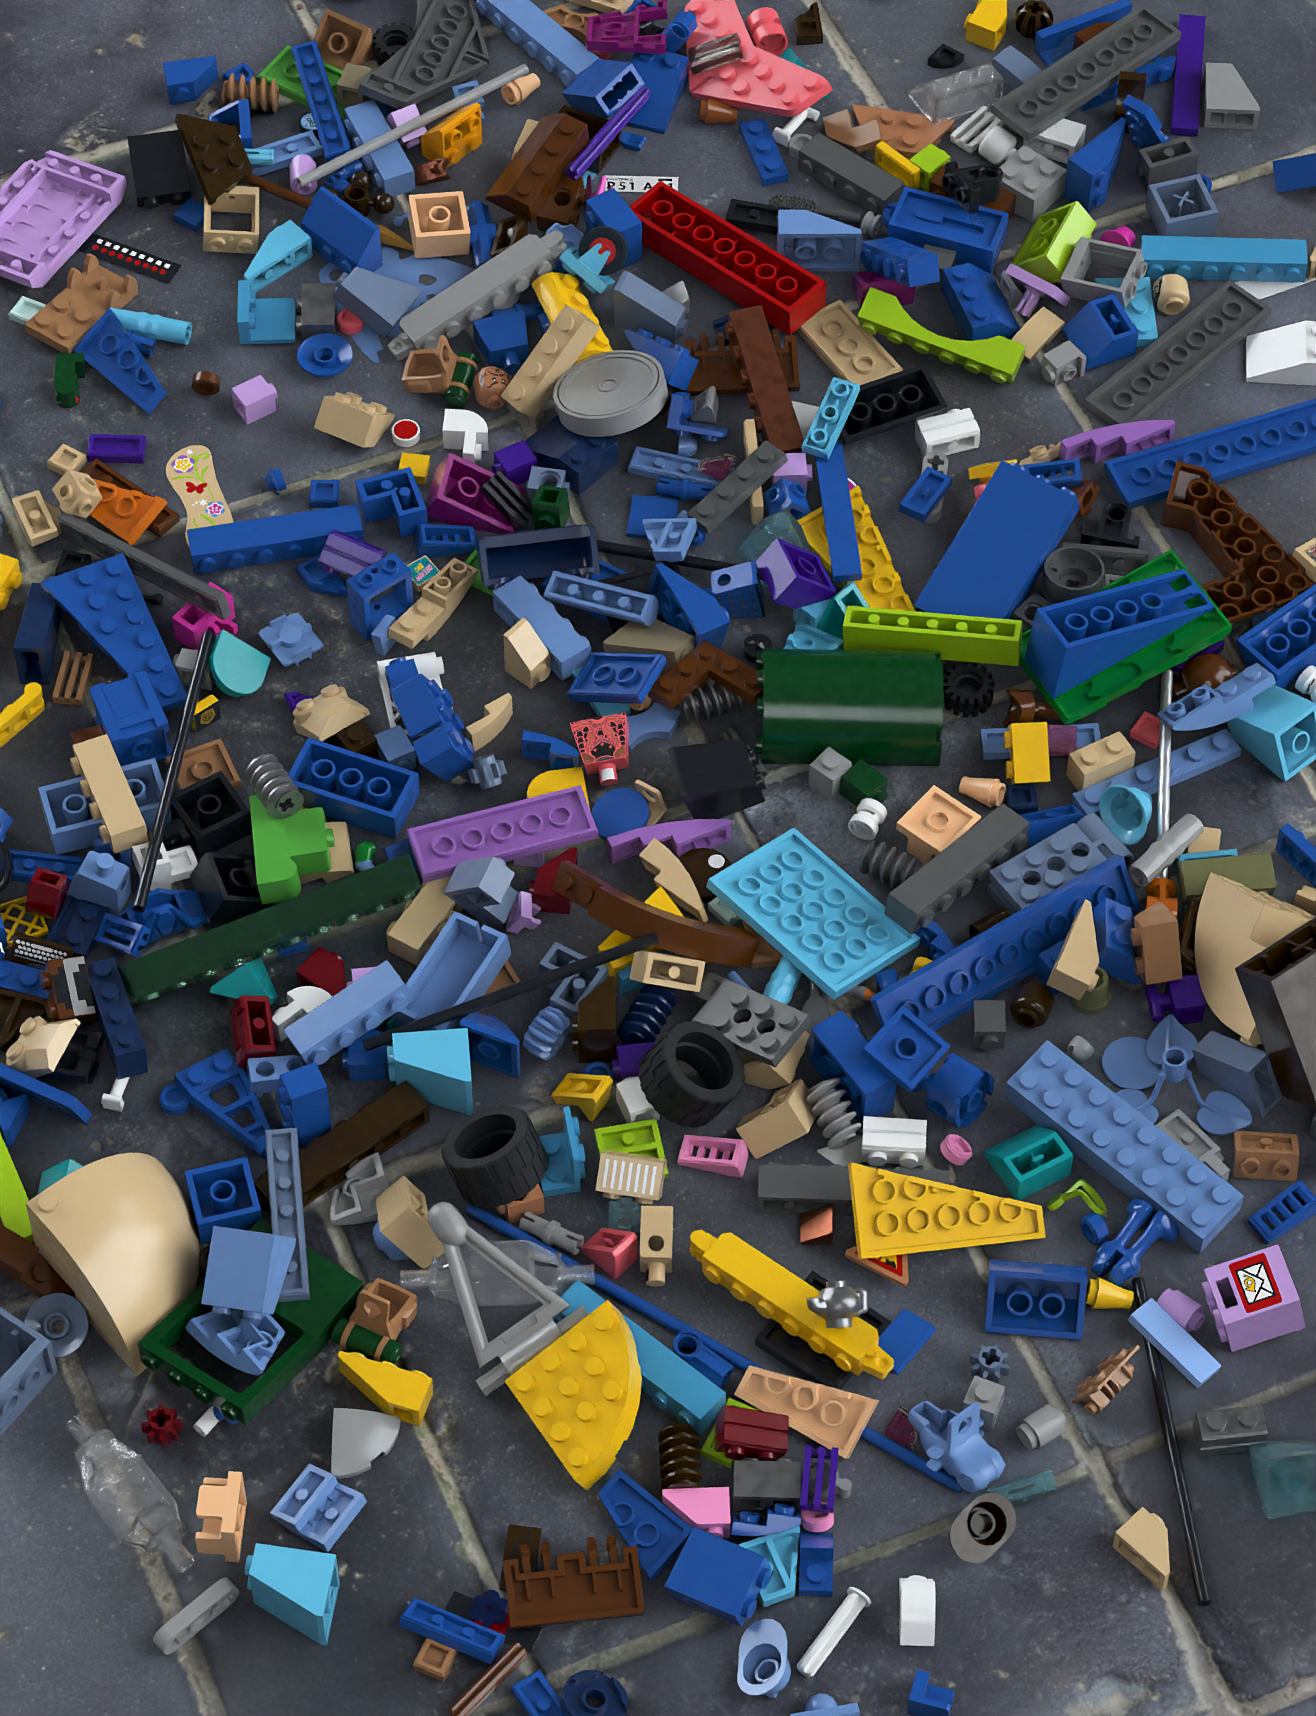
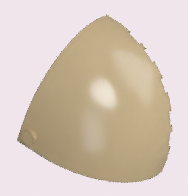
(1230, 930)
(120, 1244)

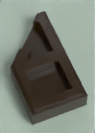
(808, 27)

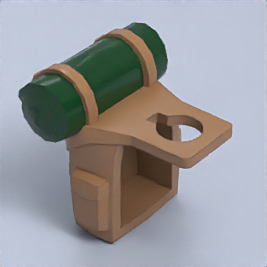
(441, 373)
(376, 1322)

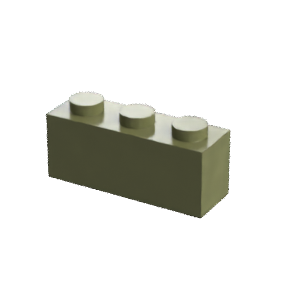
(1251, 870)

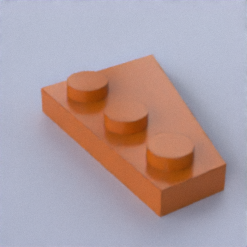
(125, 511)

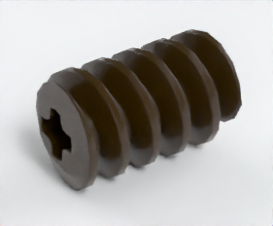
(679, 1457)

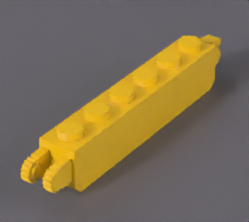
(783, 1297)

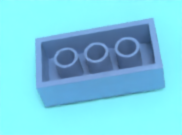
(69, 811)

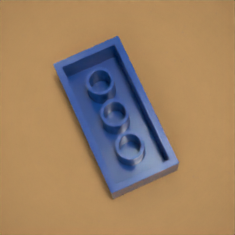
(355, 787)

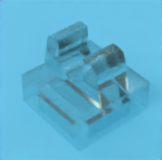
(625, 1215)

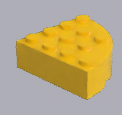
(584, 1392)

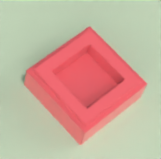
(1146, 730)

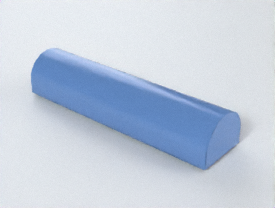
(602, 598)

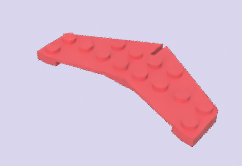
(758, 79)

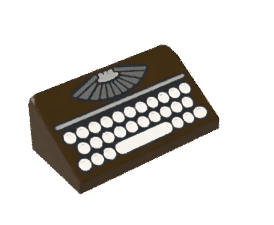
(36, 951)

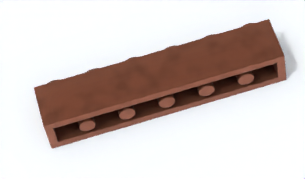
(763, 379)

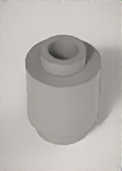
(1041, 1427)

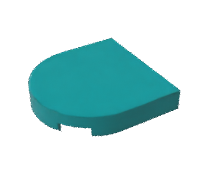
(236, 665)

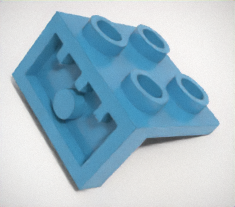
(264, 319)
(565, 1159)

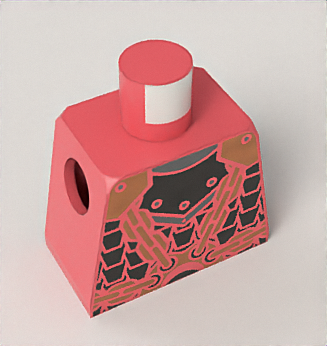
(603, 745)

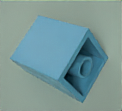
(1278, 731)
(435, 1066)
(295, 1587)

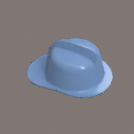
(763, 1659)

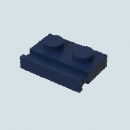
(78, 925)

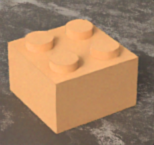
(439, 224)

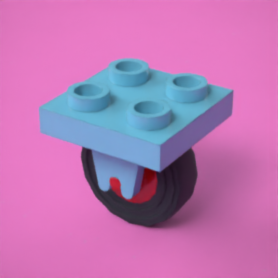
(599, 255)

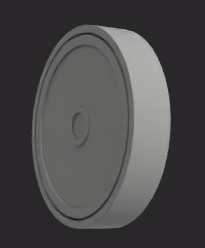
(610, 393)

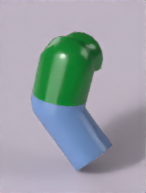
(364, 855)

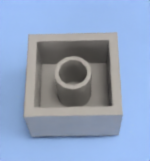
(1034, 182)

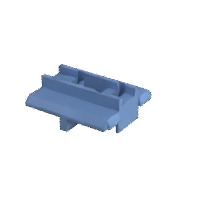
(291, 639)

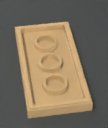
(846, 347)

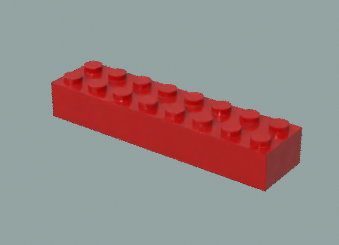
(728, 258)

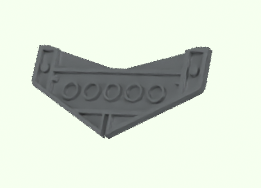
(441, 55)

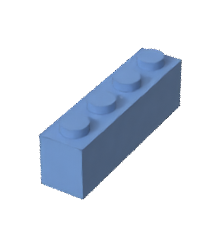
(388, 164)
(522, 600)
(349, 1014)

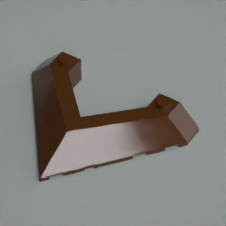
(1251, 560)

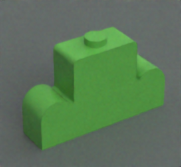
(288, 850)

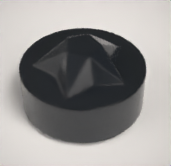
(755, 643)

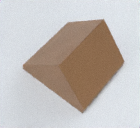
(343, 40)

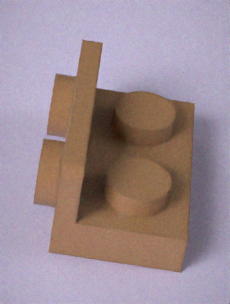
(1265, 1155)

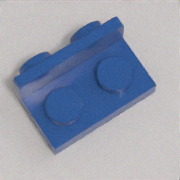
(1297, 851)

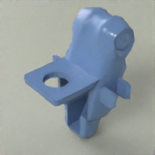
(957, 1444)

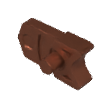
(431, 171)

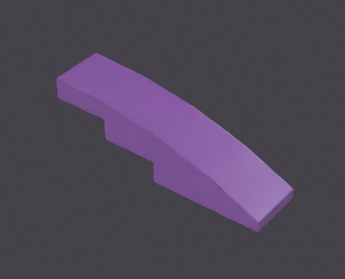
(1117, 439)
(676, 836)

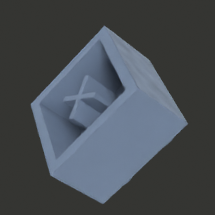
(1182, 208)

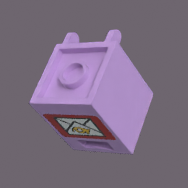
(1264, 1296)

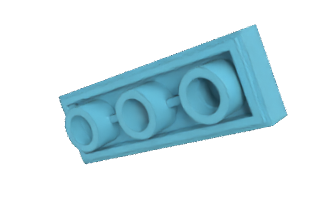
(824, 429)

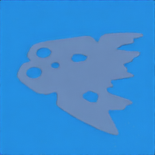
(407, 271)

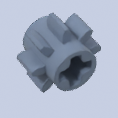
(487, 771)
(992, 1356)

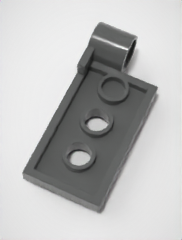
(726, 1002)

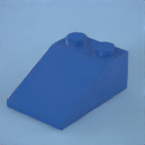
(666, 78)
(1094, 167)
(688, 607)

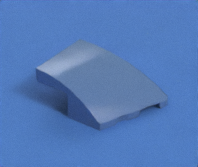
(237, 1339)

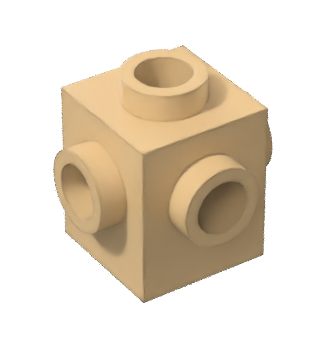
(77, 493)

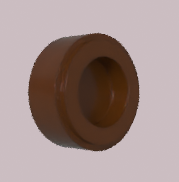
(206, 383)

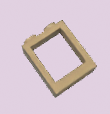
(244, 201)

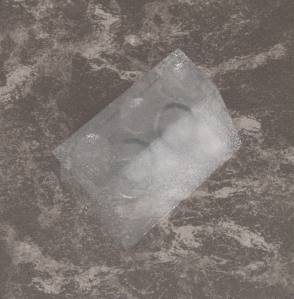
(957, 93)

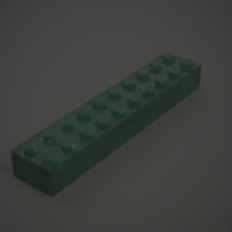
(271, 926)

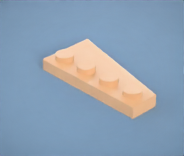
(815, 1410)

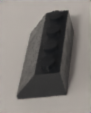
(892, 403)

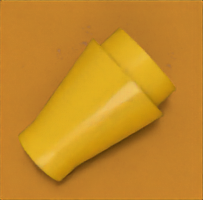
(1106, 1295)

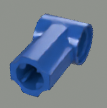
(679, 30)
(702, 1358)

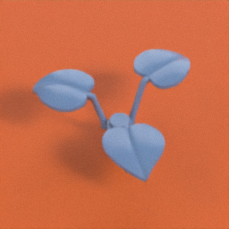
(1171, 1047)

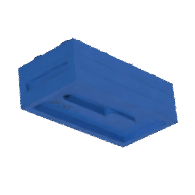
(943, 223)

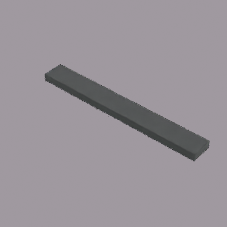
(145, 566)

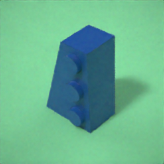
(304, 1103)

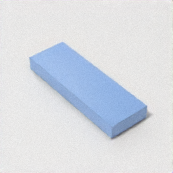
(1174, 1343)

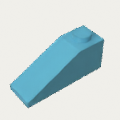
(280, 253)

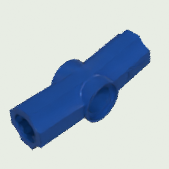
(481, 232)

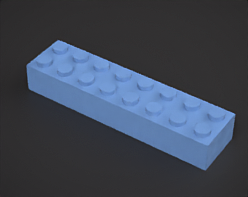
(1123, 1145)

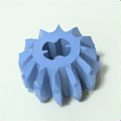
(547, 1033)

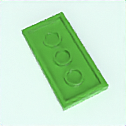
(289, 82)

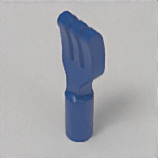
(632, 141)

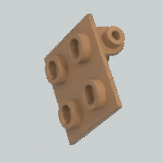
(1111, 1378)

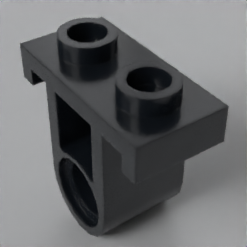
(972, 184)
(1112, 528)

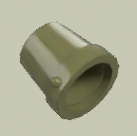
(1098, 999)

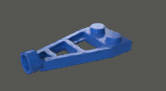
(213, 1074)

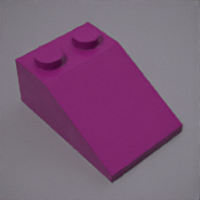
(457, 498)

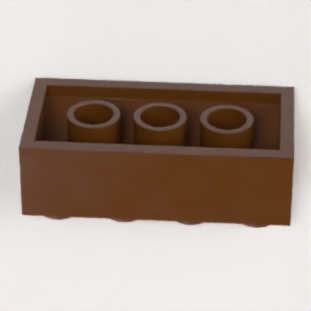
(539, 165)

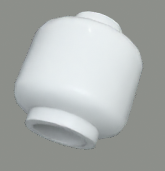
(997, 145)

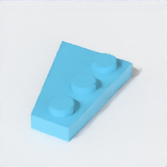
(1139, 309)

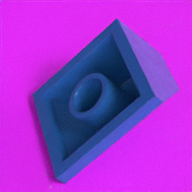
(492, 1043)

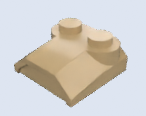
(327, 713)
(40, 1045)

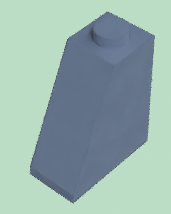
(375, 298)
(647, 308)
(1239, 1071)

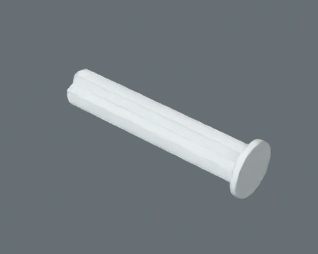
(833, 1631)

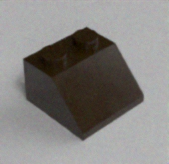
(596, 1024)

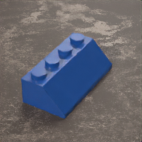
(1284, 640)

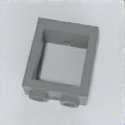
(1105, 253)

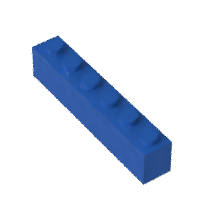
(269, 538)

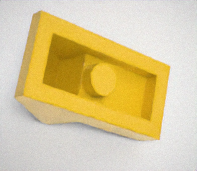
(585, 1091)

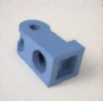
(265, 1072)

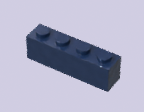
(117, 1019)

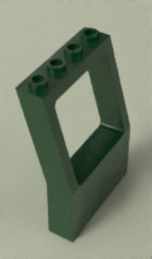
(308, 1321)

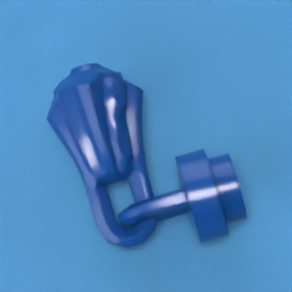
(343, 173)

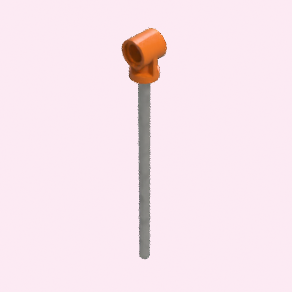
(1161, 887)

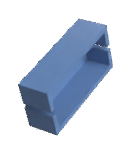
(455, 970)

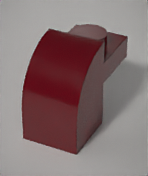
(46, 893)

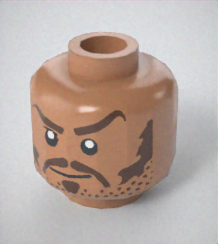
(489, 386)

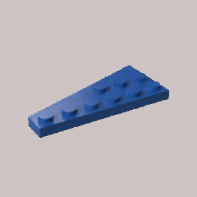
(116, 618)

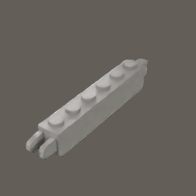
(478, 293)

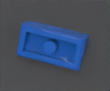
(1051, 820)
(905, 1338)

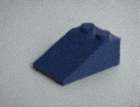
(581, 456)

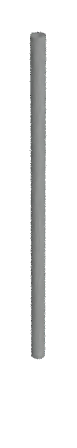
(412, 125)

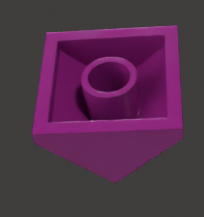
(864, 280)

